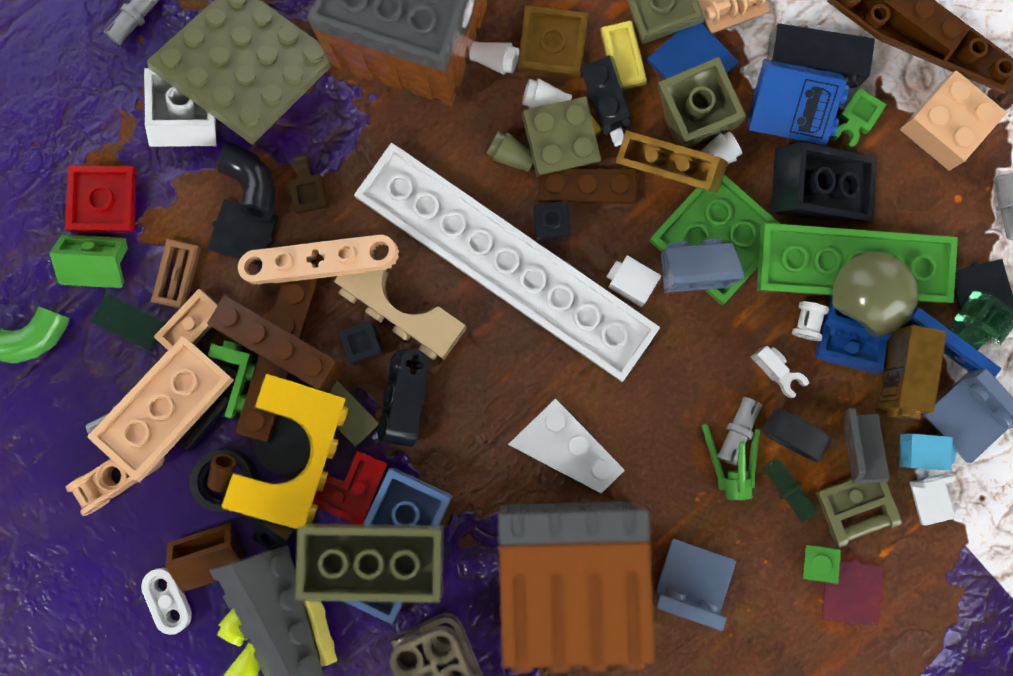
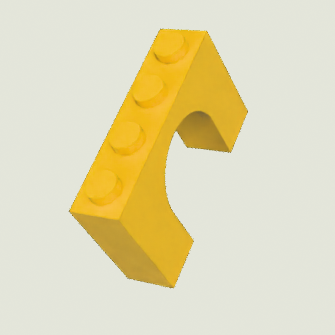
(291, 501)

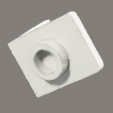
(933, 498)

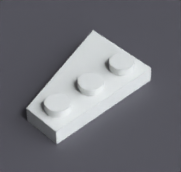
(567, 447)

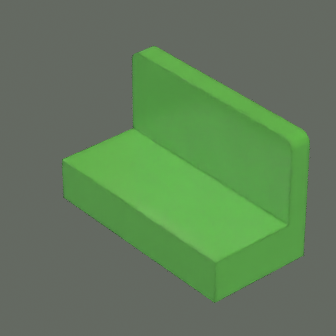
(89, 260)

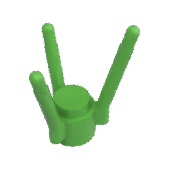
(739, 482)

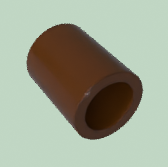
(220, 472)

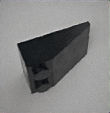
(823, 183)

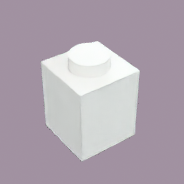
(632, 280)

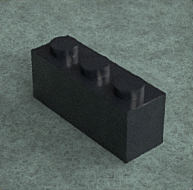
(823, 51)

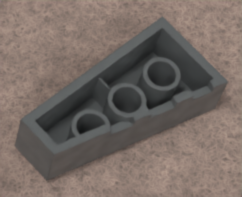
(275, 622)

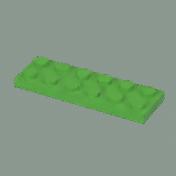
(811, 257)

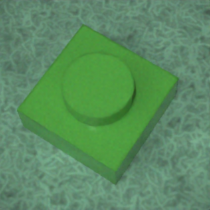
(822, 564)

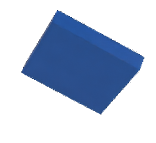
(689, 49)

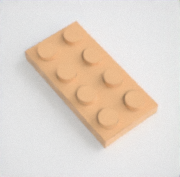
(160, 409)

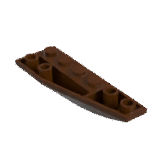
(933, 35)

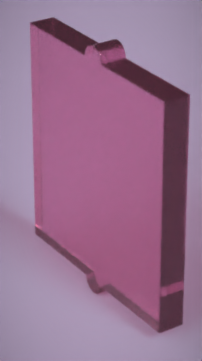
(856, 594)

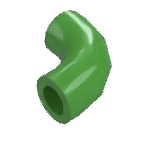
(34, 338)

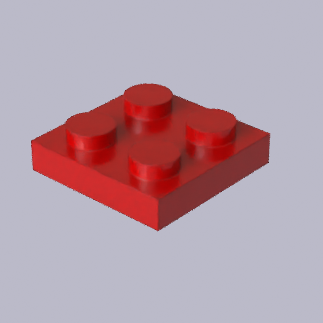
(101, 199)

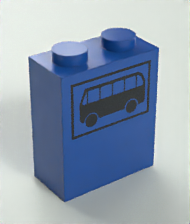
(797, 102)

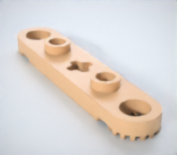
(341, 258)

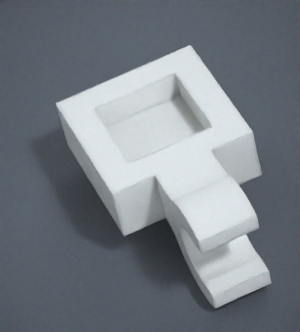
(774, 366)

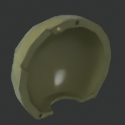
(876, 292)

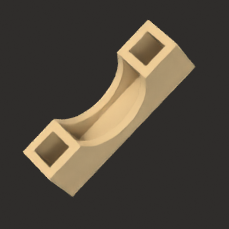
(434, 329)

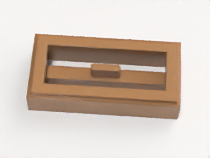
(194, 252)

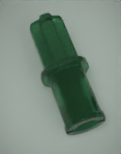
(790, 489)

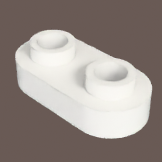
(164, 601)

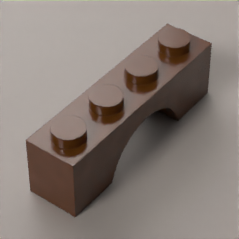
(276, 344)

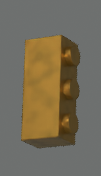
(672, 161)

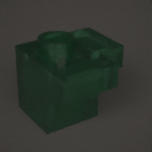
(983, 320)

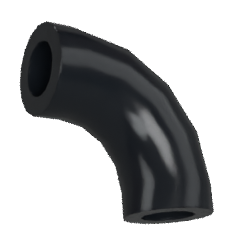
(253, 176)

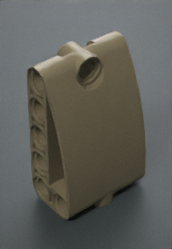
(426, 653)

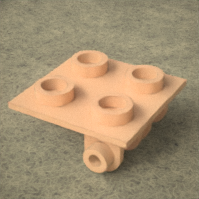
(728, 13)

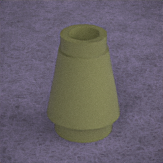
(510, 151)

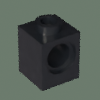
(551, 222)
(362, 343)

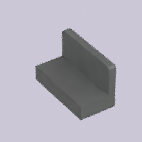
(865, 448)

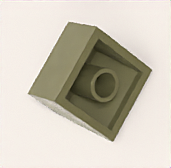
(700, 104)

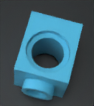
(927, 452)

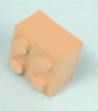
(953, 120)

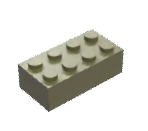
(370, 562)

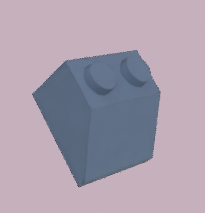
(700, 267)

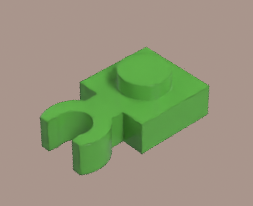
(860, 115)

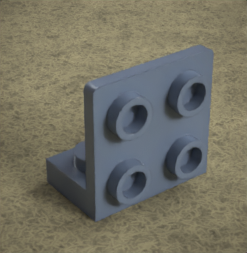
(973, 413)
(694, 584)

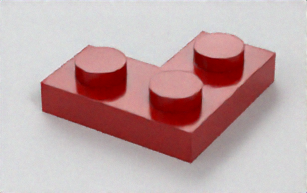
(354, 495)

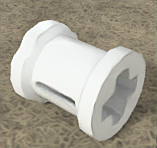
(810, 321)

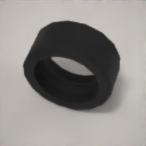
(796, 435)
(198, 473)

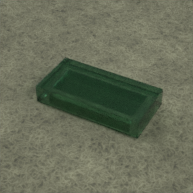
(127, 322)

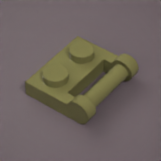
(850, 499)

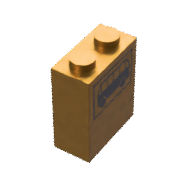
(911, 372)

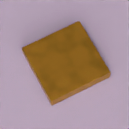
(552, 41)

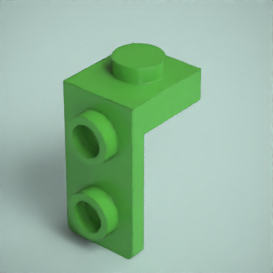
(233, 353)

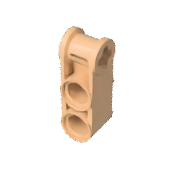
(98, 488)

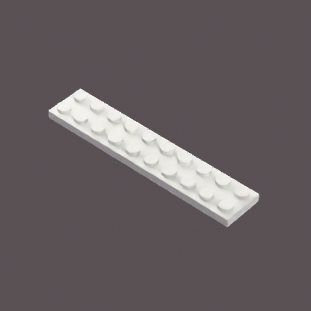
(507, 262)

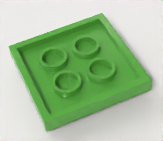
(723, 216)

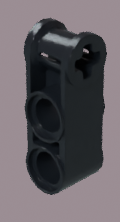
(403, 399)

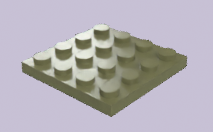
(241, 64)

